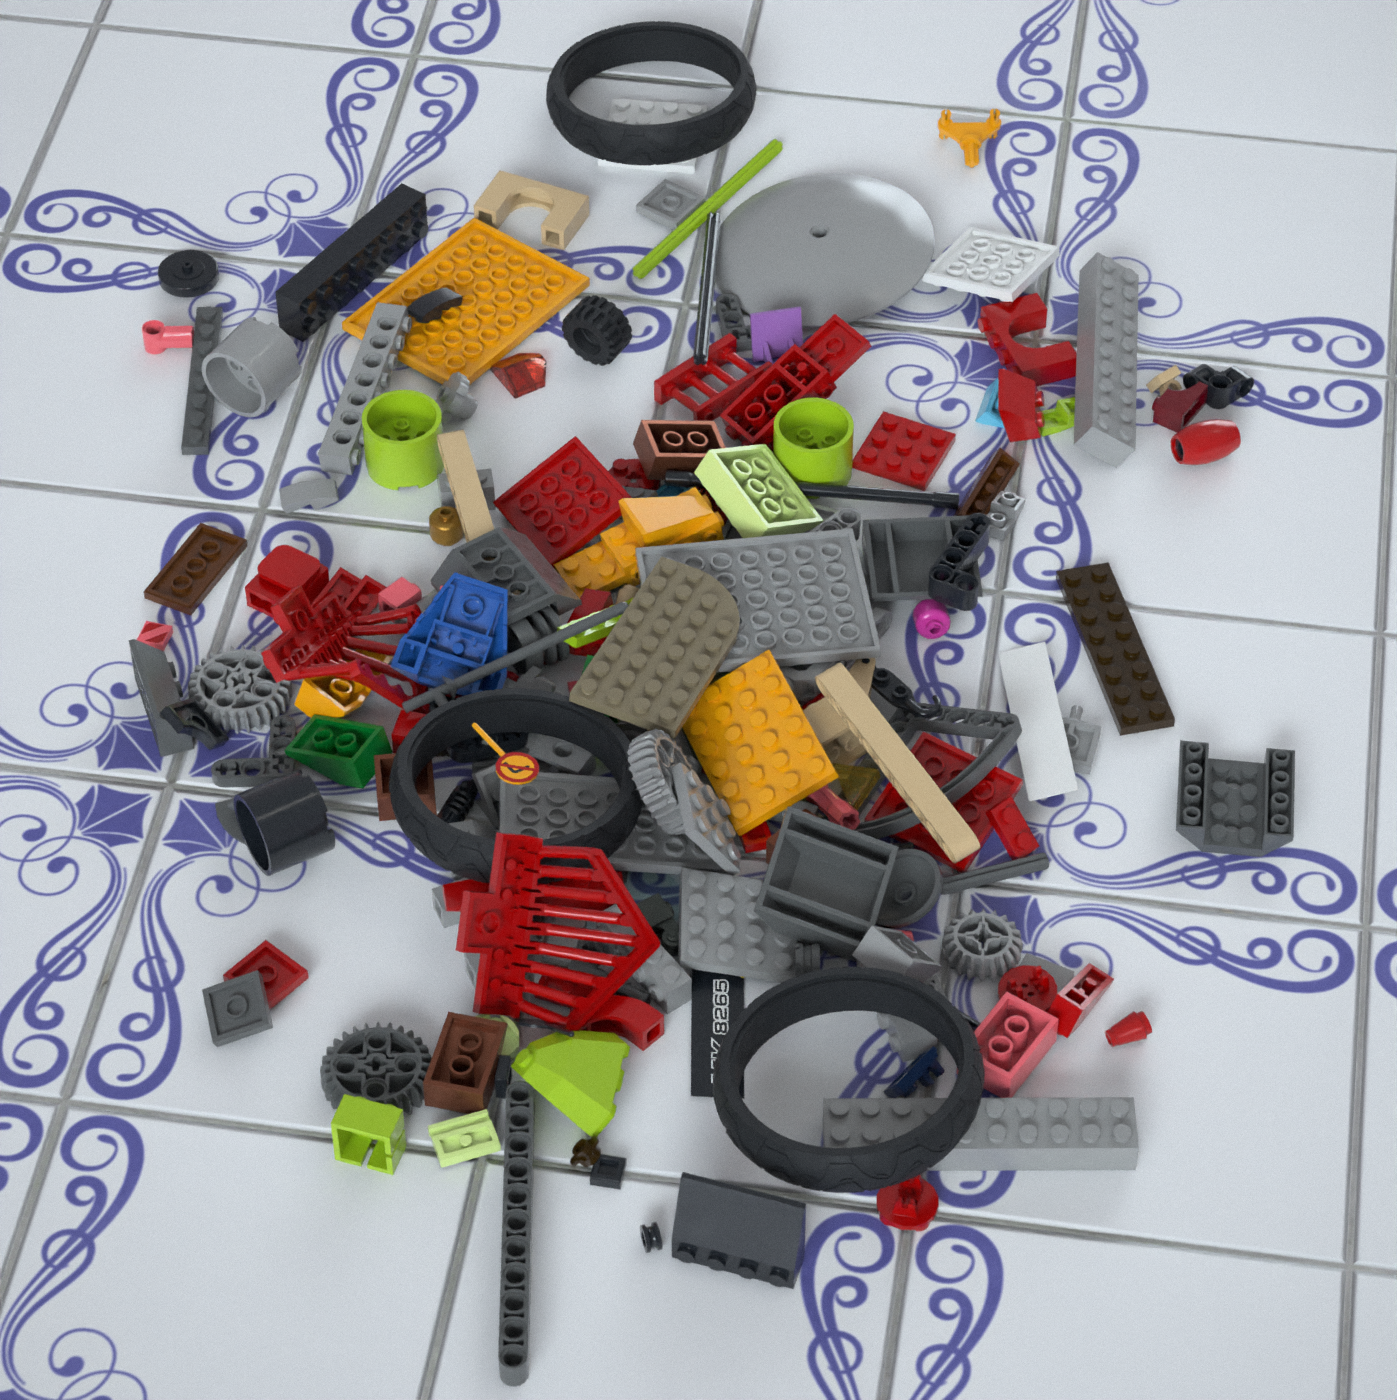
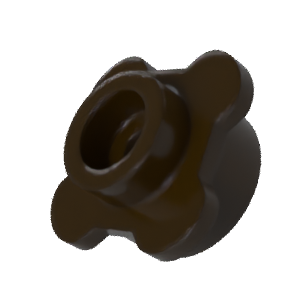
(586, 1152)

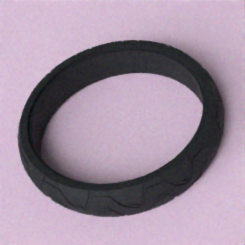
(658, 142)
(500, 713)
(856, 1167)

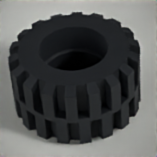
(597, 330)

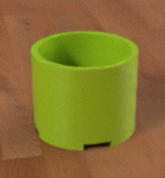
(402, 439)
(814, 441)

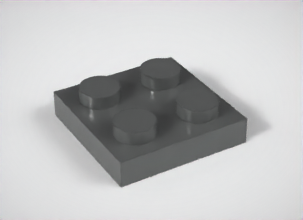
(237, 1008)

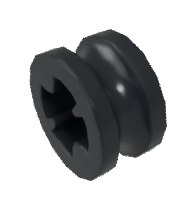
(651, 1237)

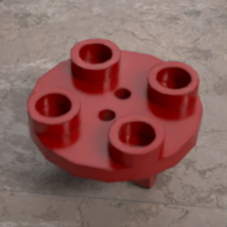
(1037, 983)
(908, 1204)

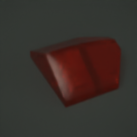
(521, 373)

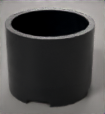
(283, 822)

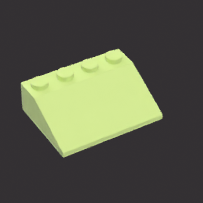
(756, 492)

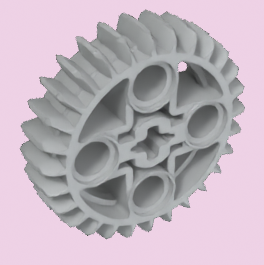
(239, 689)
(651, 763)

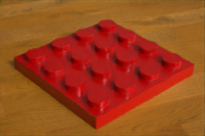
(563, 502)
(943, 764)

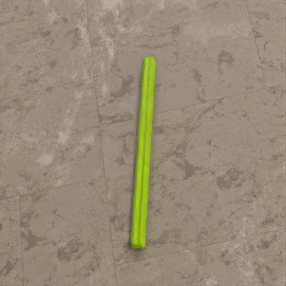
(711, 205)

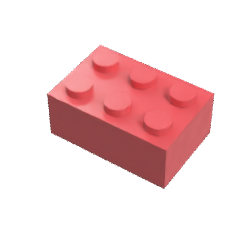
(1013, 1043)

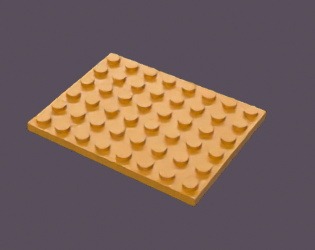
(505, 299)

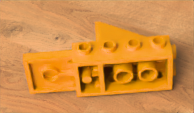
(645, 524)

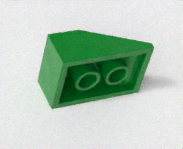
(340, 749)

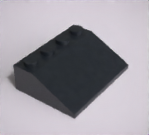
(739, 1230)

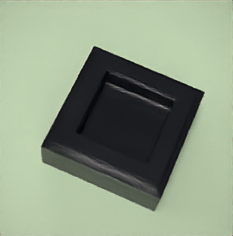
(503, 1076)
(608, 1171)

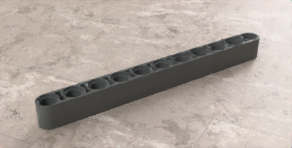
(518, 1137)

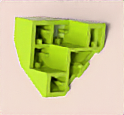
(576, 1074)

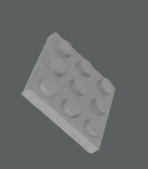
(706, 819)

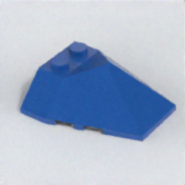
(457, 635)

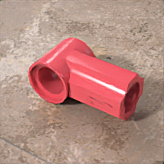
(160, 337)

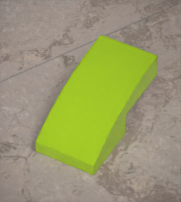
(1059, 418)

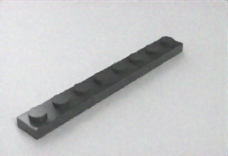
(199, 398)

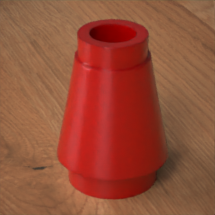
(1129, 1029)

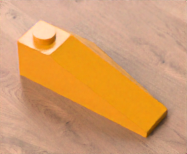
(334, 695)

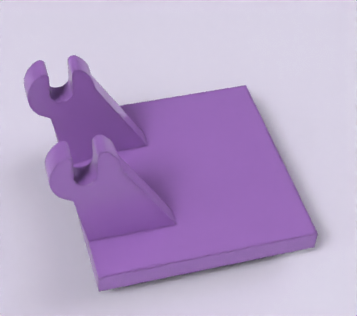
(775, 333)

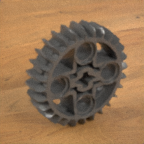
(377, 1069)

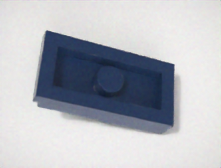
(917, 1070)

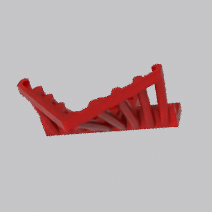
(320, 638)
(501, 924)

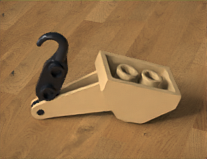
(835, 735)

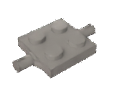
(1081, 740)

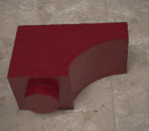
(1179, 407)

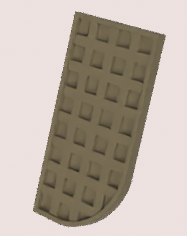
(662, 650)

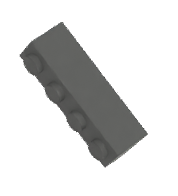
(158, 689)

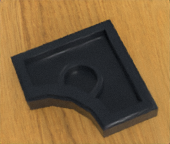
(191, 719)

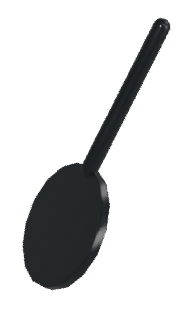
(537, 1023)

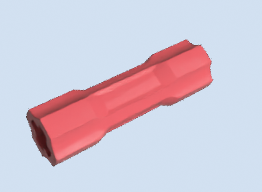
(835, 808)

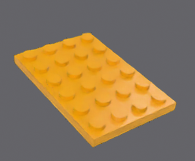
(757, 743)

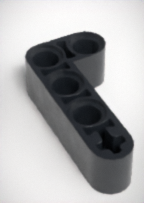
(949, 575)

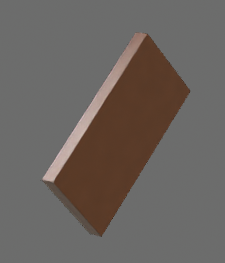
(195, 569)

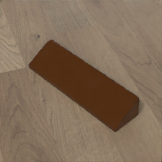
(988, 484)

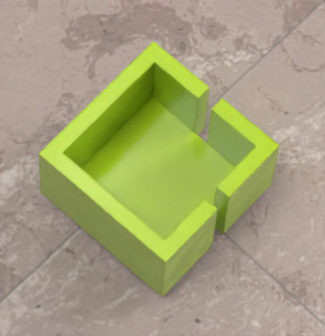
(361, 1122)

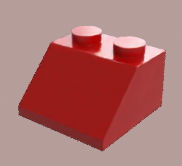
(1020, 406)

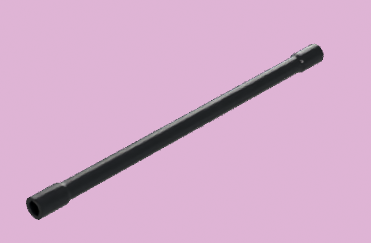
(934, 499)

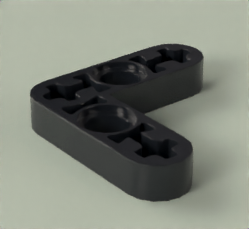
(476, 750)

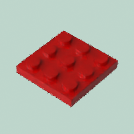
(903, 451)

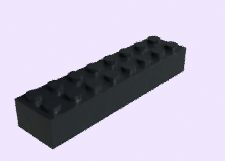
(352, 262)

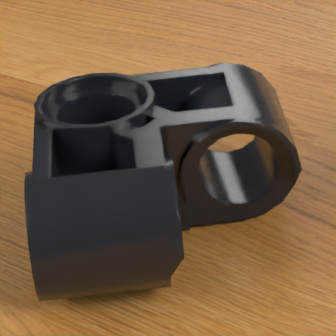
(1223, 386)

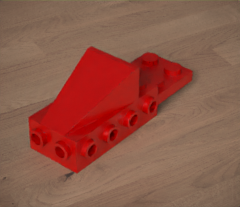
(796, 375)

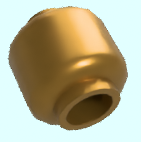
(445, 526)

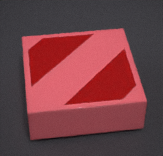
(155, 635)

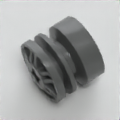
(532, 629)

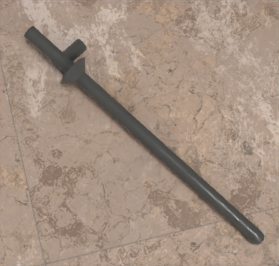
(452, 685)

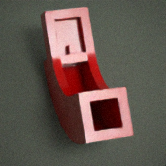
(628, 1019)

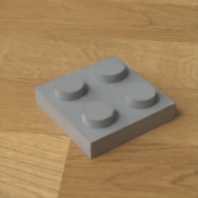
(669, 204)

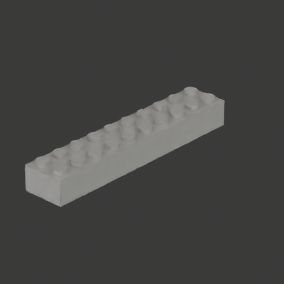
(1106, 360)
(1005, 1132)

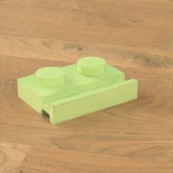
(464, 1138)

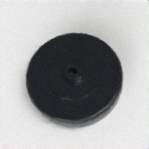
(188, 273)

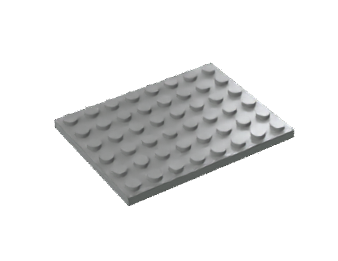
(792, 594)

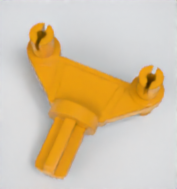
(969, 134)

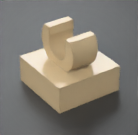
(1165, 380)

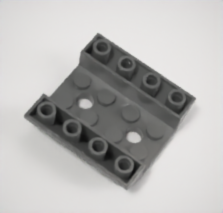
(516, 567)
(1258, 808)

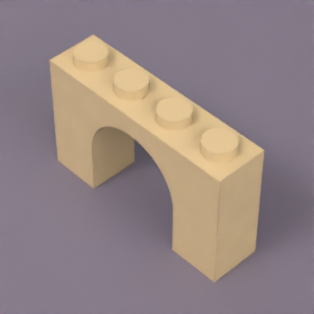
(511, 192)

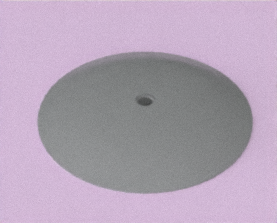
(824, 247)

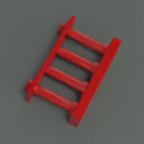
(689, 374)

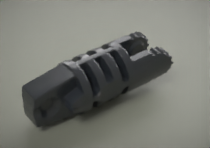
(459, 802)

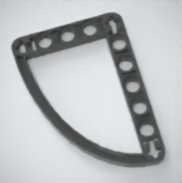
(1002, 729)

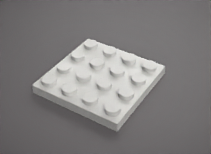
(650, 113)
(991, 264)

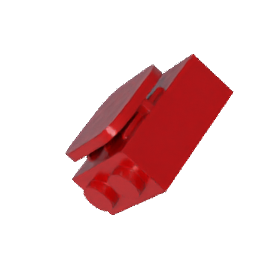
(280, 572)

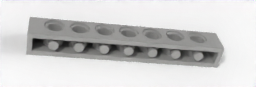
(366, 380)

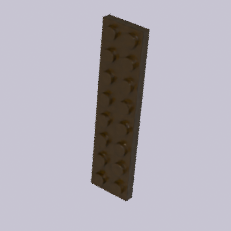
(1115, 649)

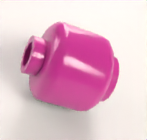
(930, 616)

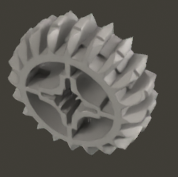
(1000, 945)

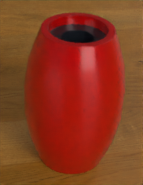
(1205, 442)

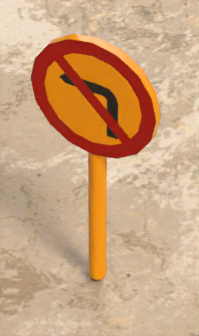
(512, 767)

